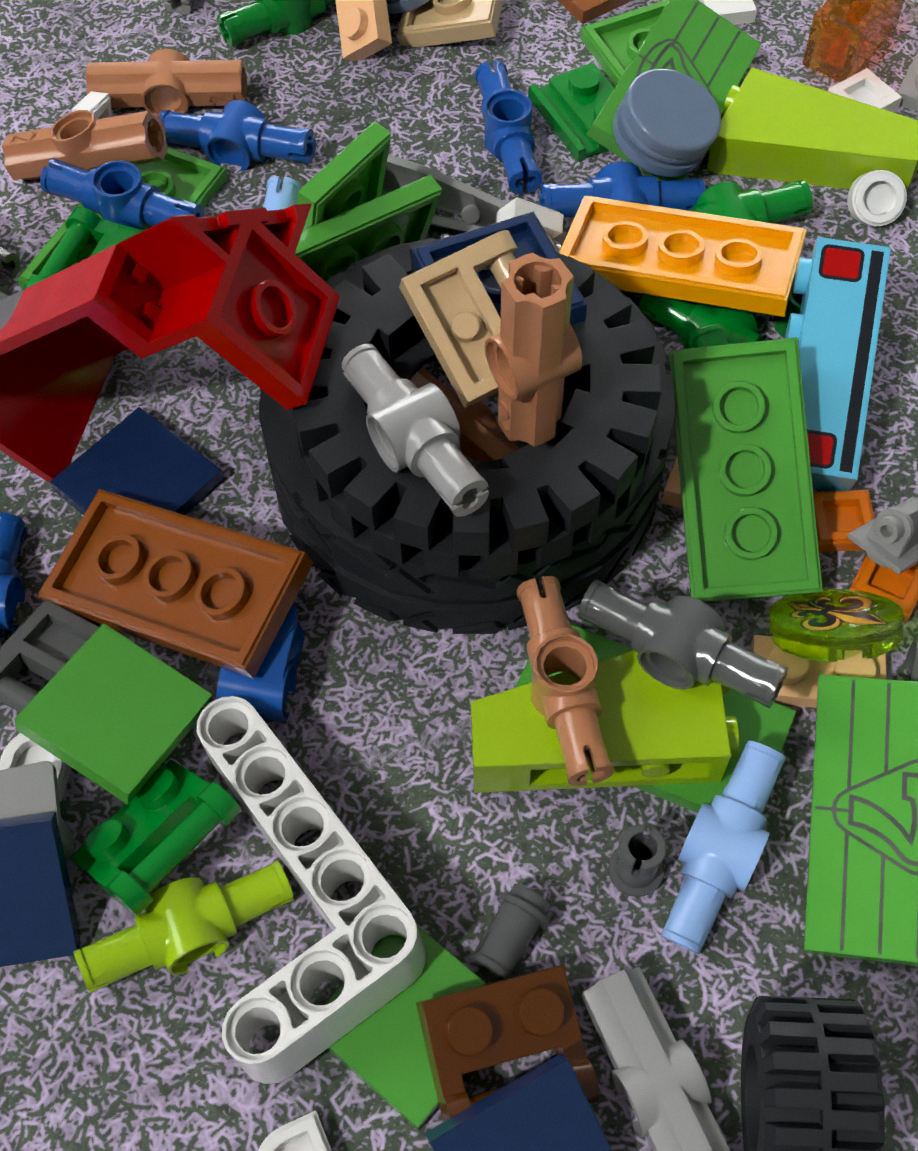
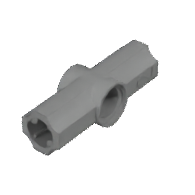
(651, 1066)

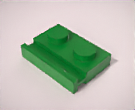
(572, 105)

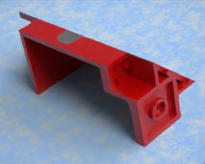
(187, 277)

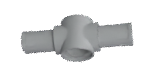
(415, 429)

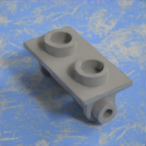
(891, 536)

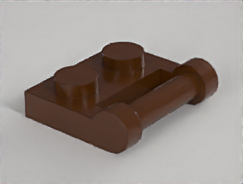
(500, 1025)

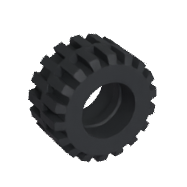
(810, 1077)

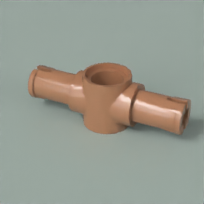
(567, 708)

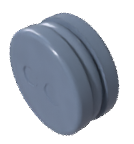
(666, 122)

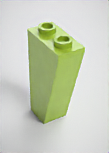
(802, 132)
(646, 726)

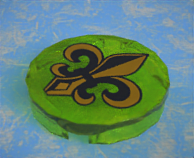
(836, 621)

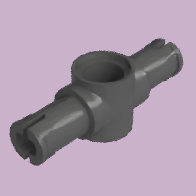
(682, 643)

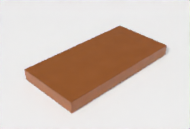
(177, 581)

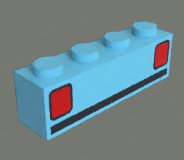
(837, 351)

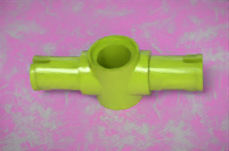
(183, 925)

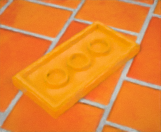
(687, 254)

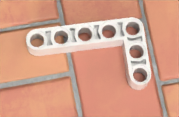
(319, 871)

